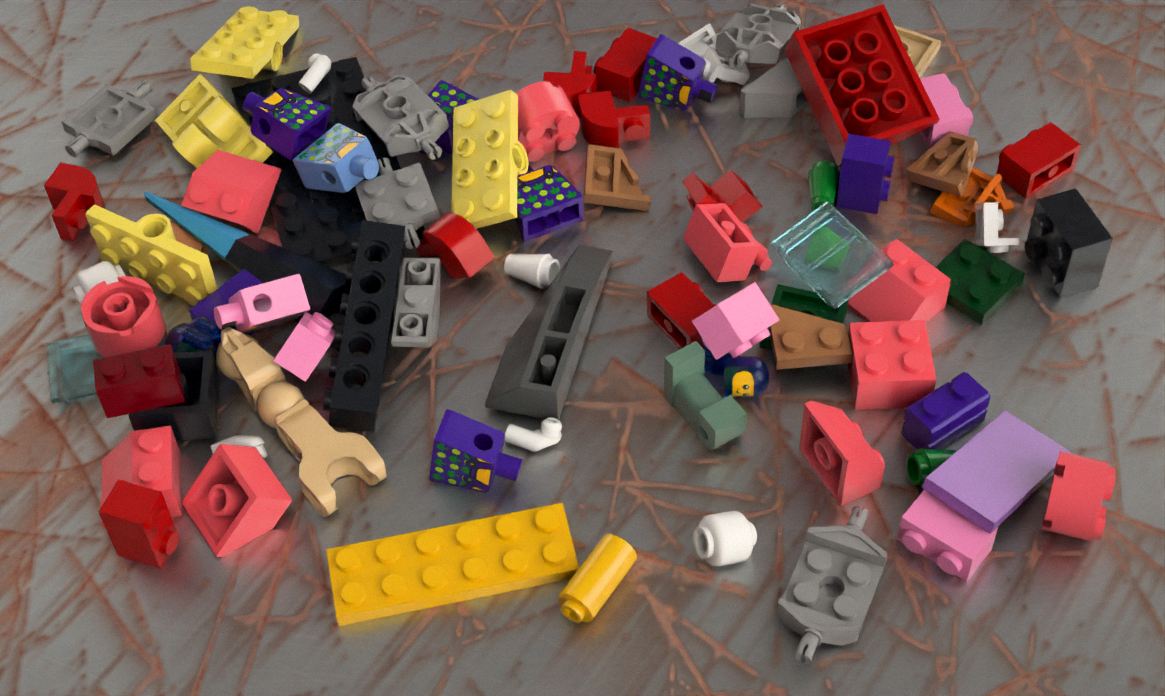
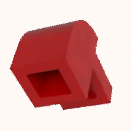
(578, 81)
(609, 126)
(728, 189)
(71, 194)
(457, 246)

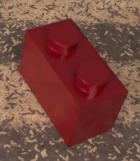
(138, 381)

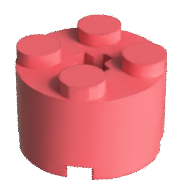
(545, 120)
(123, 316)
(1077, 496)

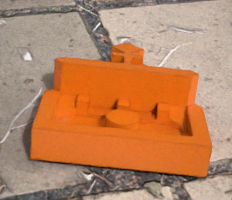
(978, 190)

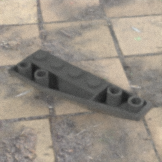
(549, 342)

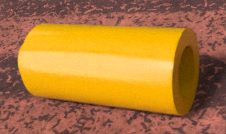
(596, 578)

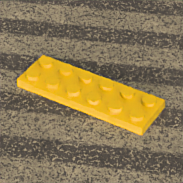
(451, 564)

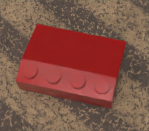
(860, 80)

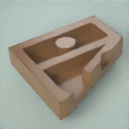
(946, 164)
(611, 180)
(808, 340)

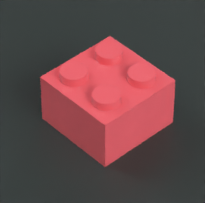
(890, 364)

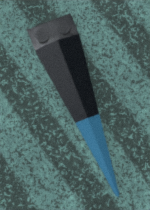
(263, 259)

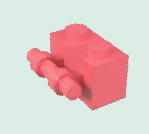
(724, 243)

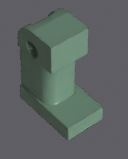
(699, 403)

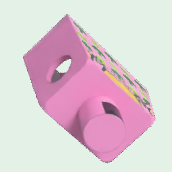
(264, 305)

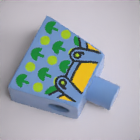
(337, 161)

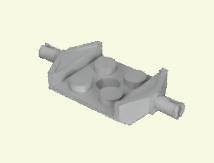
(757, 34)
(406, 128)
(838, 558)

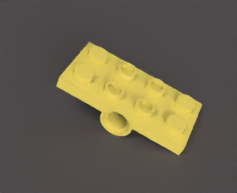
(246, 43)
(206, 122)
(487, 159)
(152, 253)

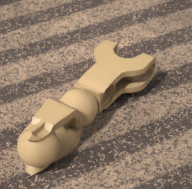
(307, 435)

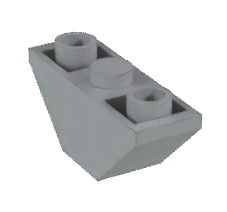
(773, 94)
(417, 304)

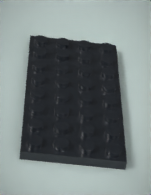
(313, 220)

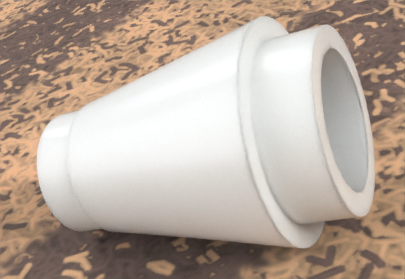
(532, 268)

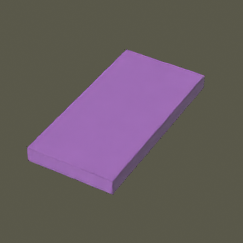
(995, 471)

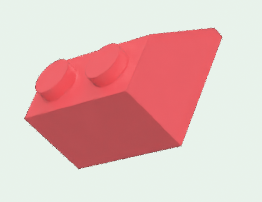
(232, 190)
(905, 291)
(839, 453)
(148, 460)
(235, 498)

